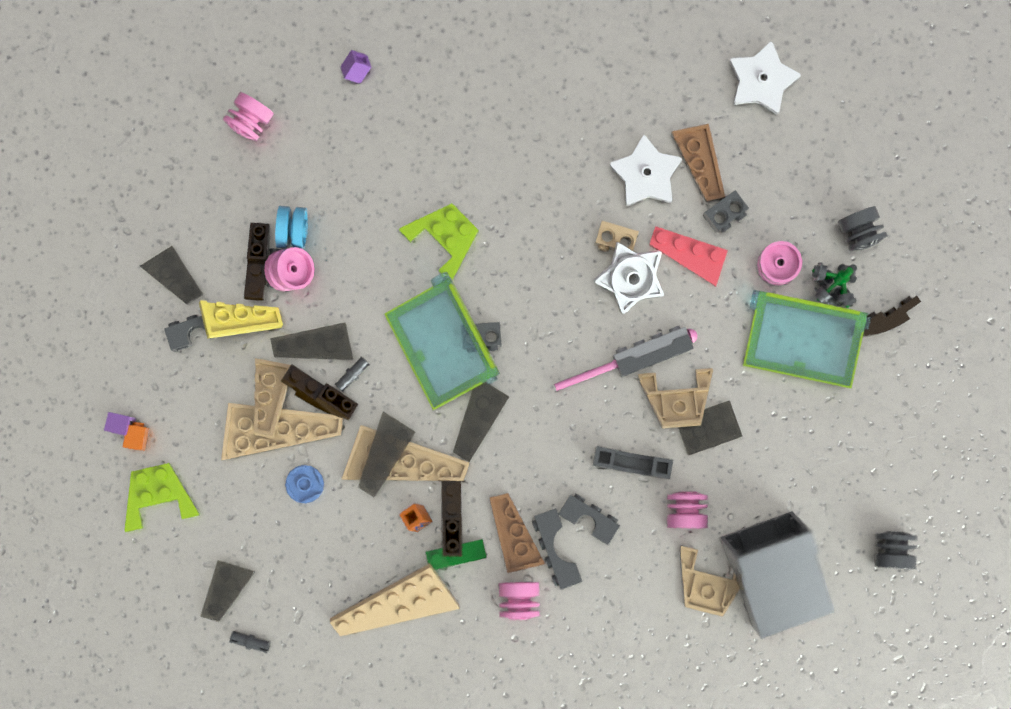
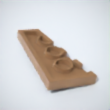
(700, 156)
(514, 537)

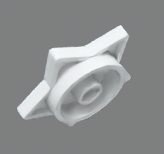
(750, 85)
(637, 184)
(643, 283)

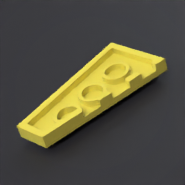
(227, 319)

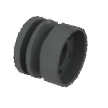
(862, 228)
(895, 550)

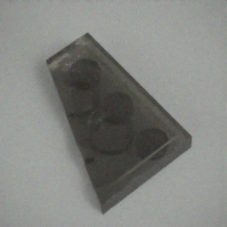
(173, 274)
(224, 589)

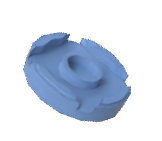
(304, 484)

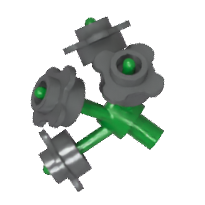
(825, 277)

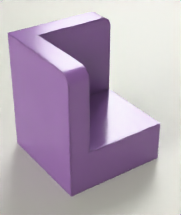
(355, 66)
(118, 423)

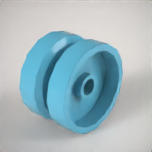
(290, 227)

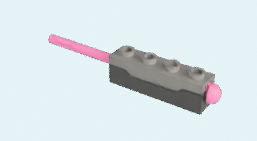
(641, 355)

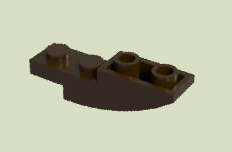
(256, 257)
(894, 317)
(318, 395)
(451, 519)

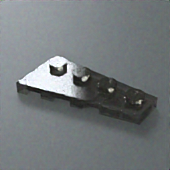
(319, 343)
(480, 415)
(385, 451)

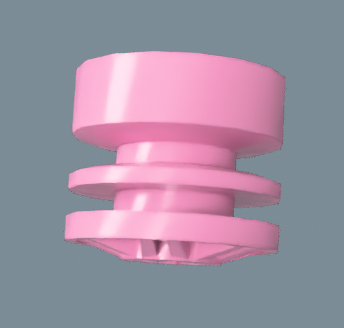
(248, 116)
(687, 510)
(519, 600)

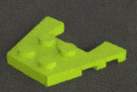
(450, 230)
(153, 487)

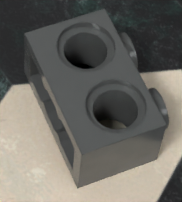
(723, 209)
(485, 328)

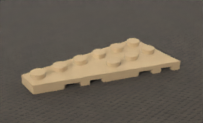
(292, 429)
(415, 463)
(407, 599)

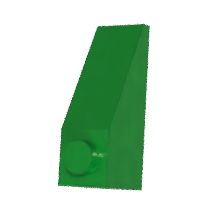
(470, 552)

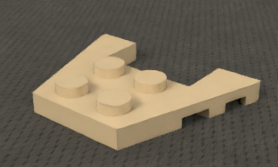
(678, 406)
(703, 590)

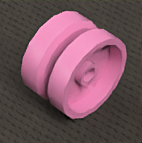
(790, 261)
(289, 269)

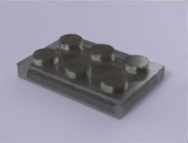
(717, 427)

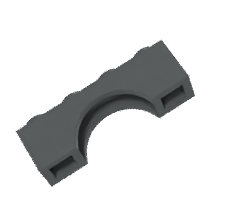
(632, 463)
(565, 572)

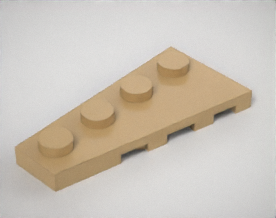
(268, 396)

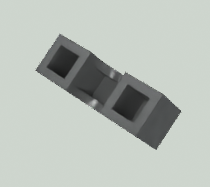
(179, 333)
(604, 526)

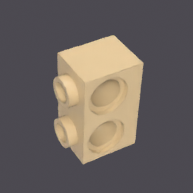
(617, 233)

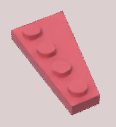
(695, 255)

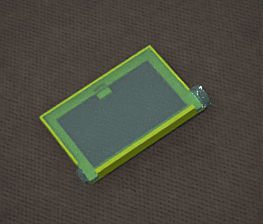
(805, 338)
(442, 342)

